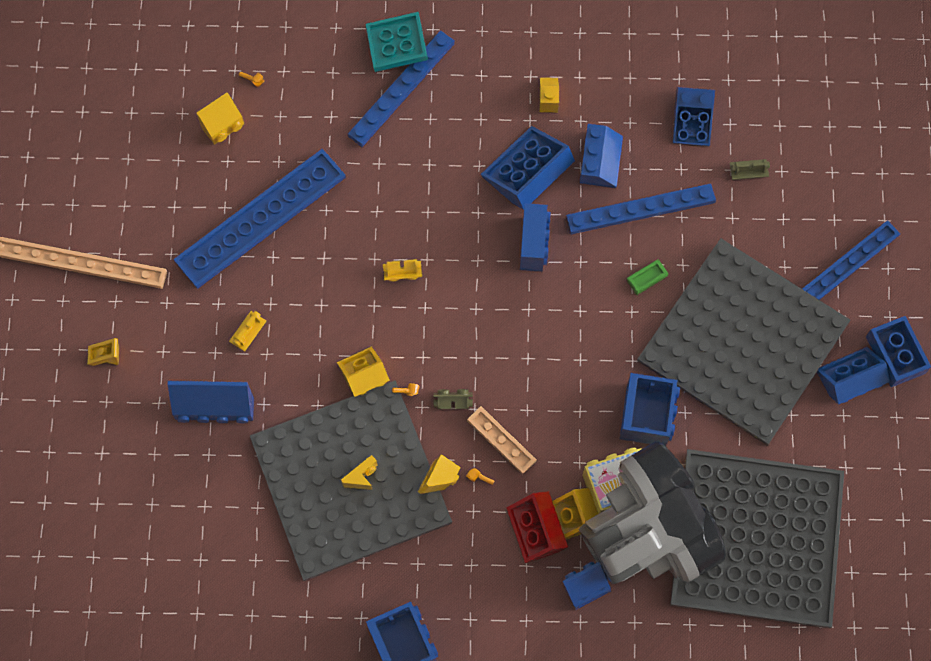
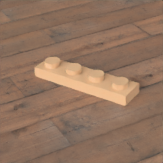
(501, 440)

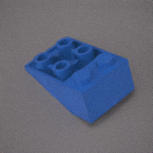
(693, 116)
(586, 585)

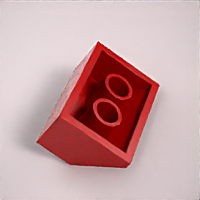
(537, 526)

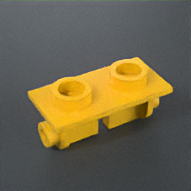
(394, 272)
(247, 330)

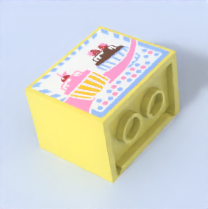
(602, 477)

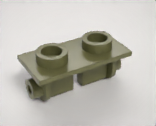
(749, 169)
(460, 398)

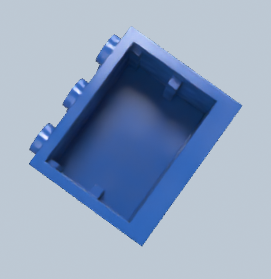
(649, 409)
(401, 635)

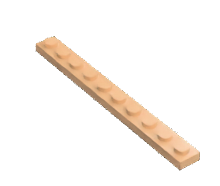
(82, 263)

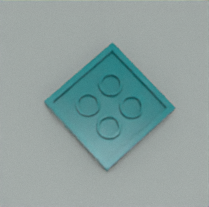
(396, 41)

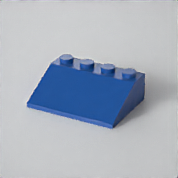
(528, 166)
(211, 401)

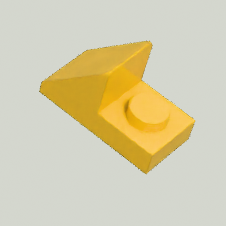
(104, 352)
(356, 477)

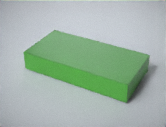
(647, 277)

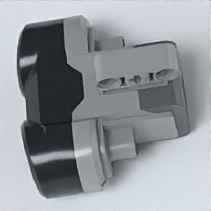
(654, 522)

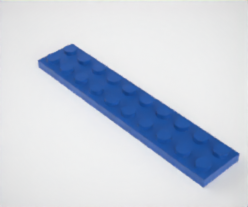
(259, 218)

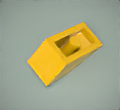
(549, 95)
(440, 475)

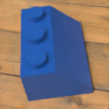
(601, 156)
(853, 375)

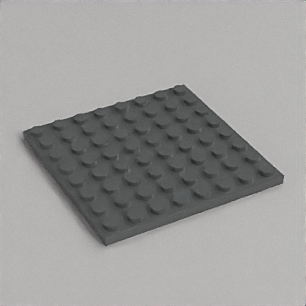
(744, 341)
(338, 523)
(777, 539)

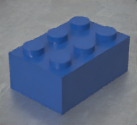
(535, 237)
(900, 350)

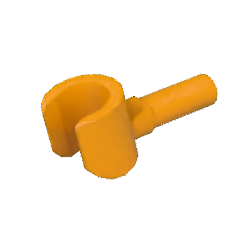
(257, 80)
(411, 391)
(473, 474)

